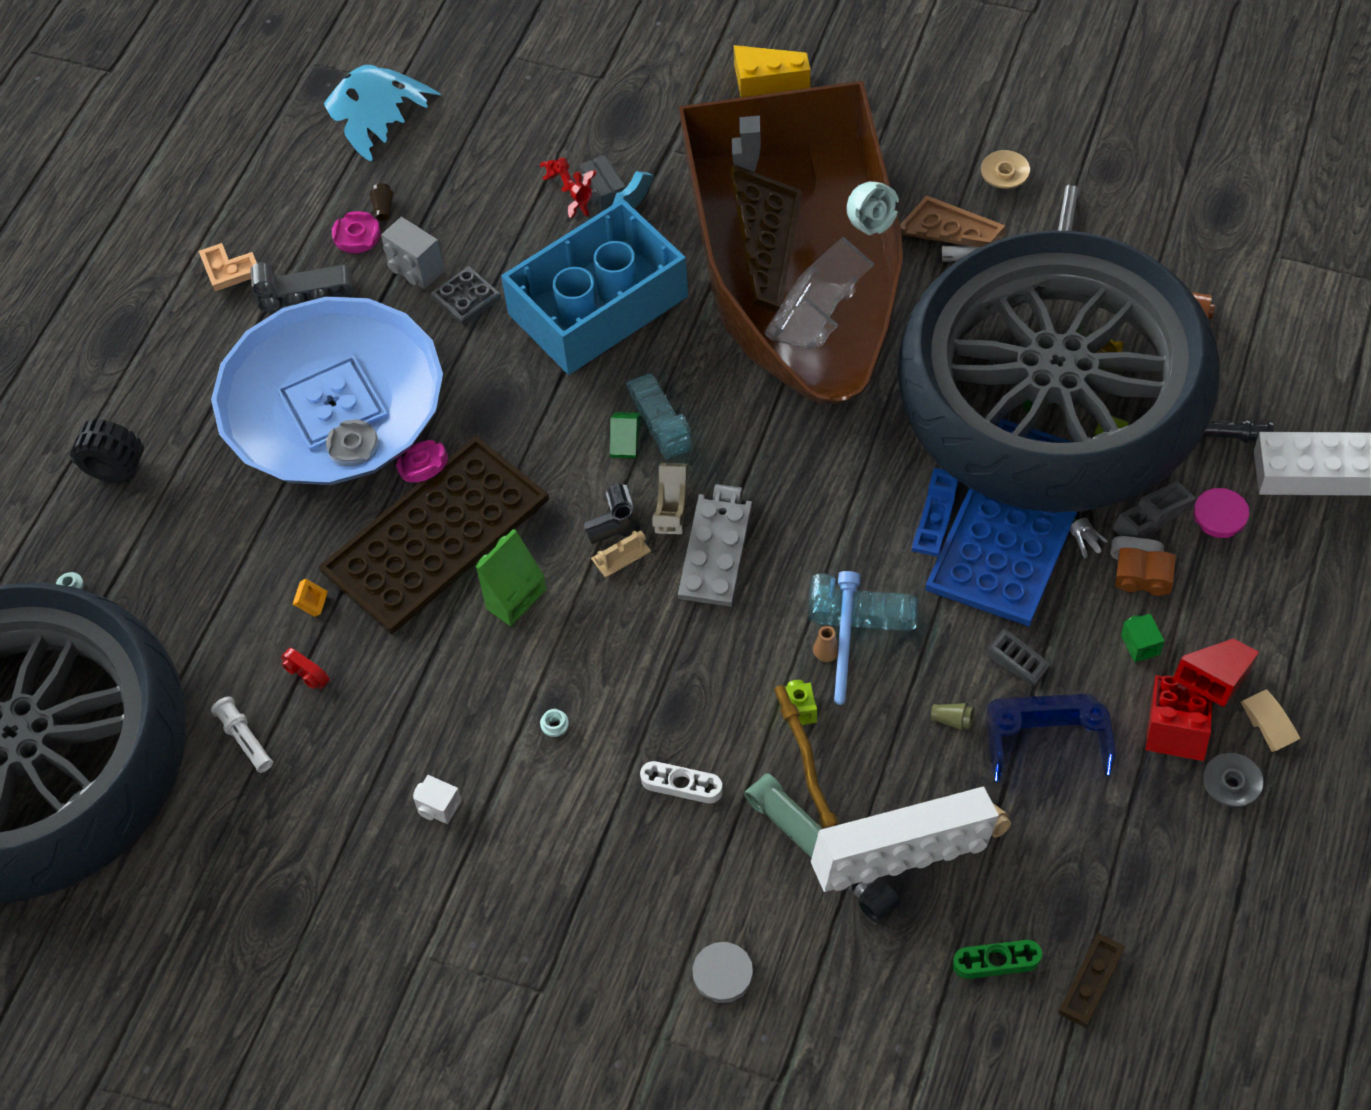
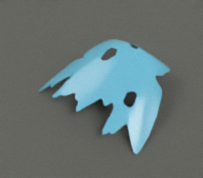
(375, 103)

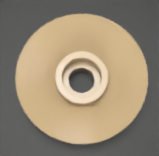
(1005, 169)

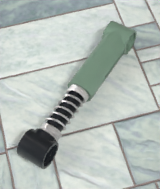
(769, 798)

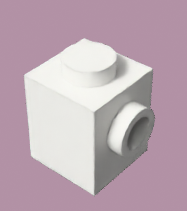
(436, 799)

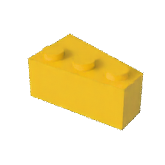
(770, 70)

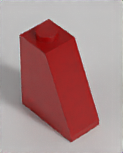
(1216, 670)

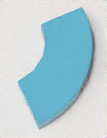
(636, 189)

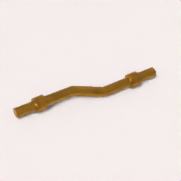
(791, 715)

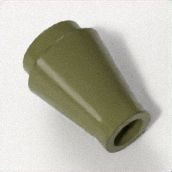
(954, 715)

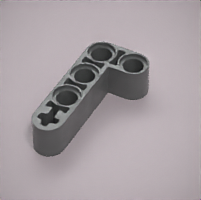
(291, 289)

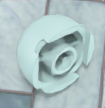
(872, 207)

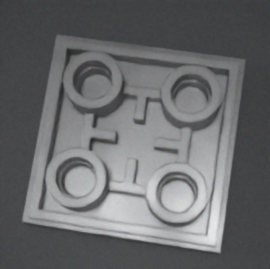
(465, 296)

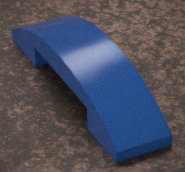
(936, 513)

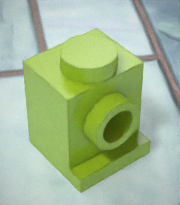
(802, 696)

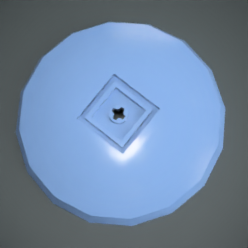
(337, 349)

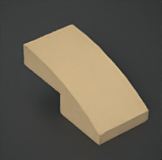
(1272, 720)

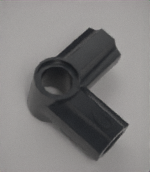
(620, 520)

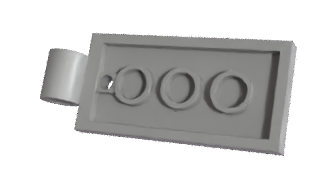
(715, 547)

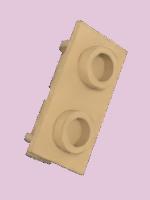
(621, 554)

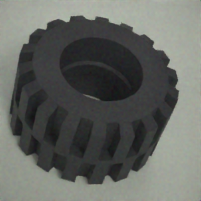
(107, 451)

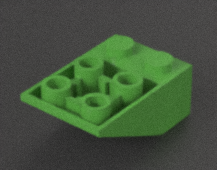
(510, 579)

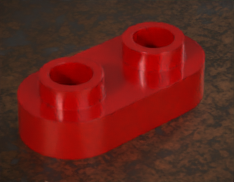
(310, 672)

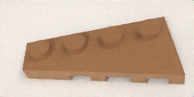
(950, 224)

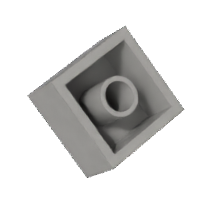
(412, 253)

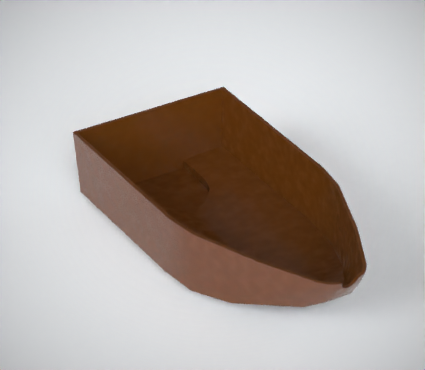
(826, 148)

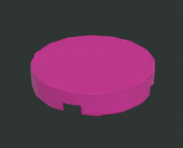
(356, 232)
(422, 461)
(1221, 512)

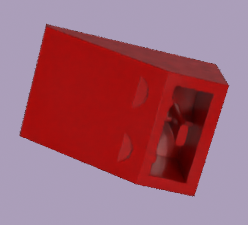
(1178, 720)

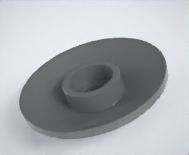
(1235, 769)

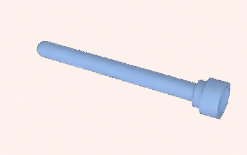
(848, 584)

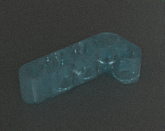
(667, 428)
(870, 609)

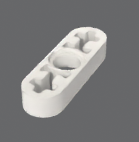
(674, 772)

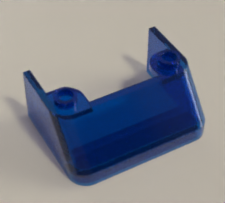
(1008, 715)

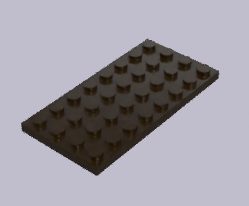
(433, 534)

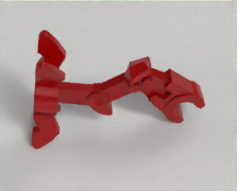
(580, 191)

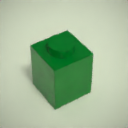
(1142, 637)

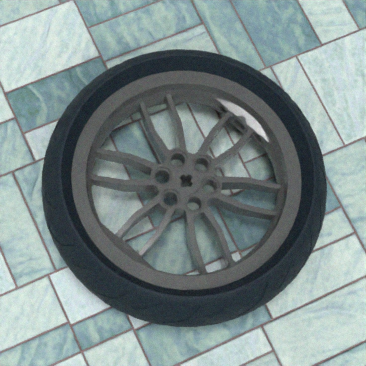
(1059, 370)
(136, 781)

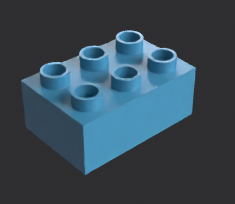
(595, 286)

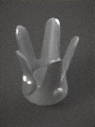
(1083, 530)

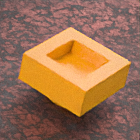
(310, 597)

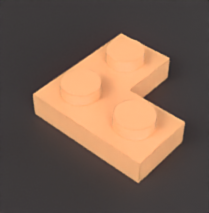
(223, 271)

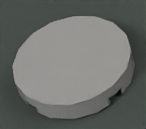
(352, 443)
(722, 972)

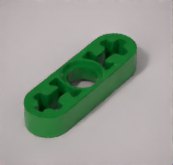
(974, 952)

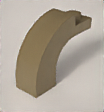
(671, 498)

